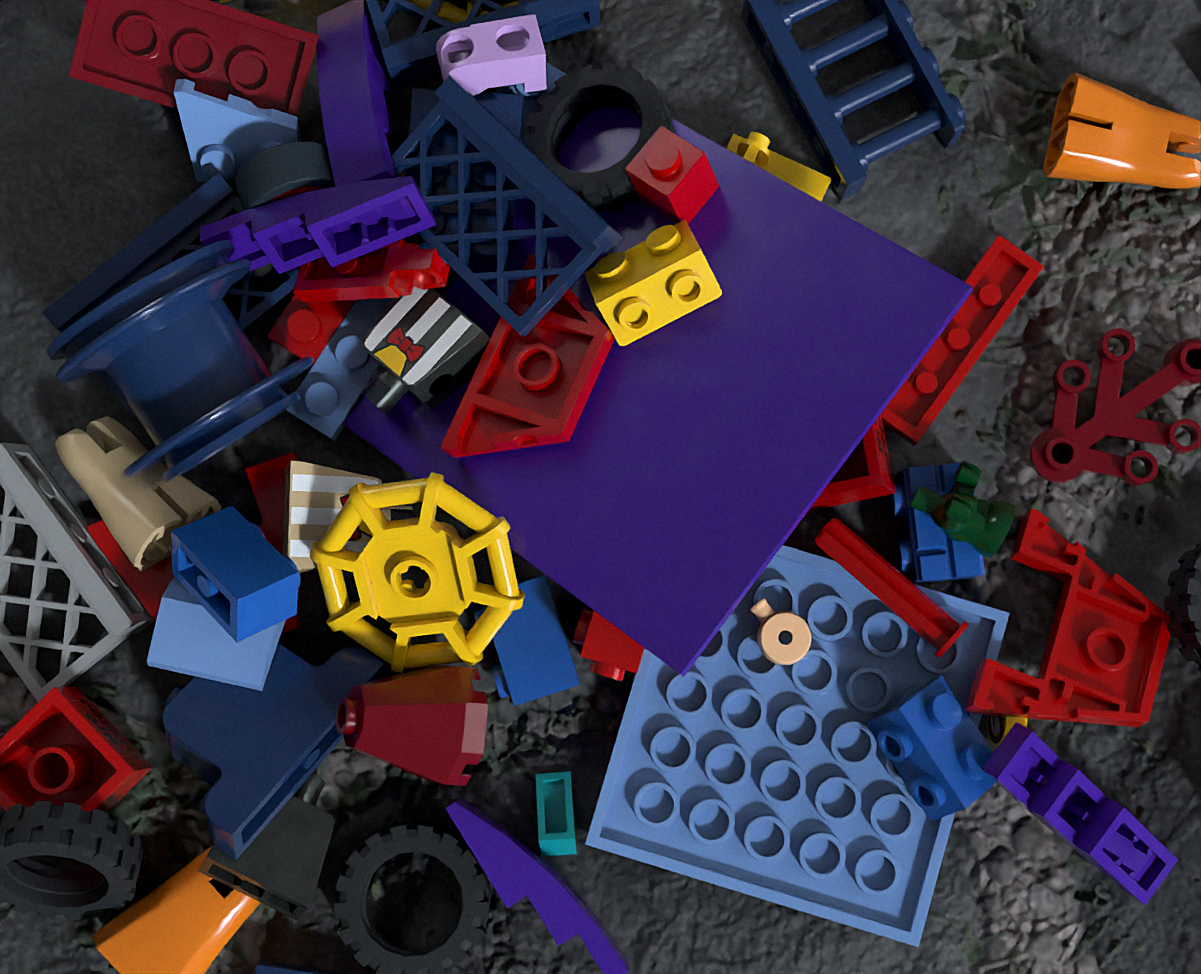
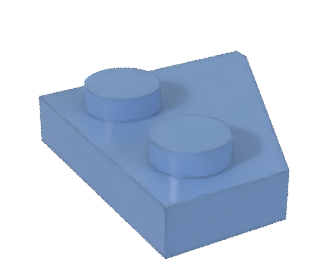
(228, 132)

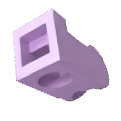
(494, 55)

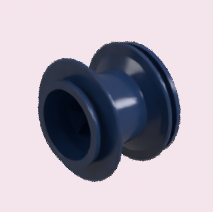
(180, 360)

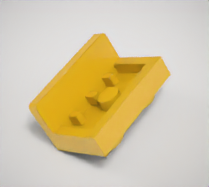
(652, 283)

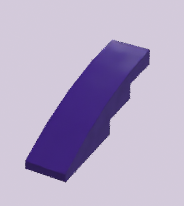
(353, 94)
(324, 222)
(1080, 813)
(521, 873)

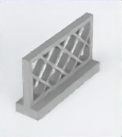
(77, 554)

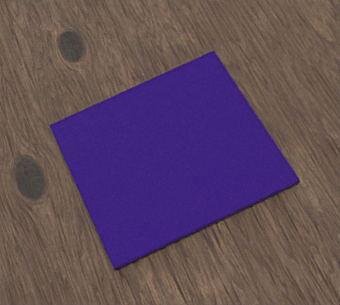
(710, 428)

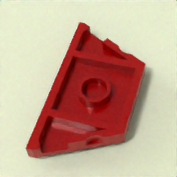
(532, 385)

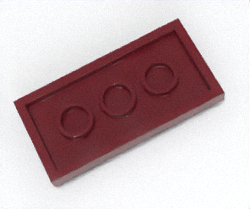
(225, 51)

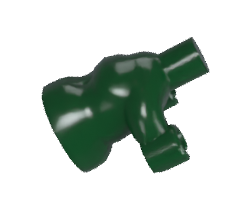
(964, 515)

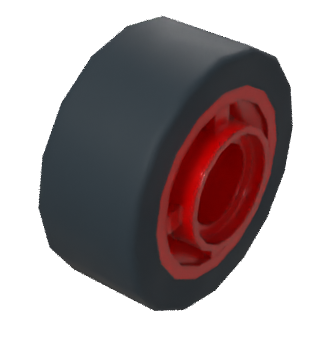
(284, 173)

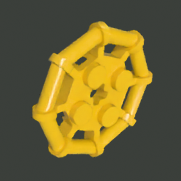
(433, 548)

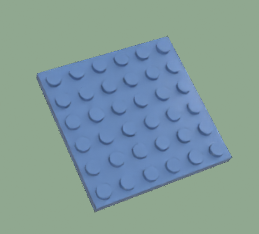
(772, 769)

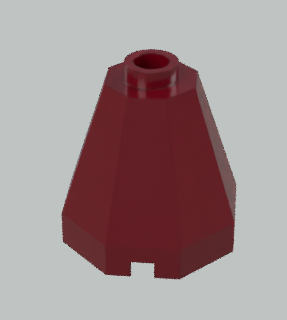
(419, 722)

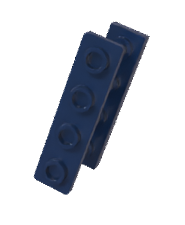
(822, 114)

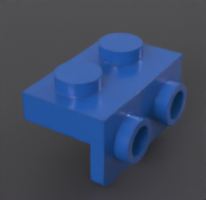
(935, 749)

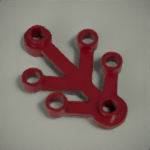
(1114, 415)

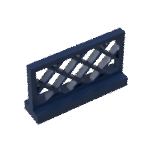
(416, 56)
(534, 181)
(157, 248)

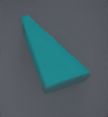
(555, 814)

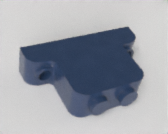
(263, 742)

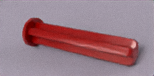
(890, 586)

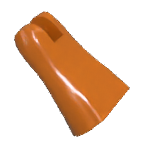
(1118, 138)
(174, 926)

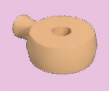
(775, 622)

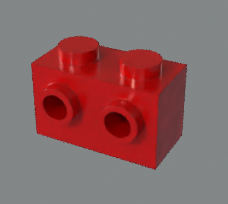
(606, 646)

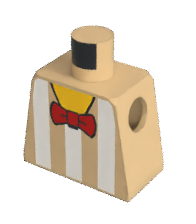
(312, 502)

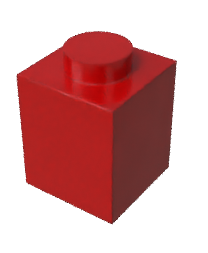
(672, 176)

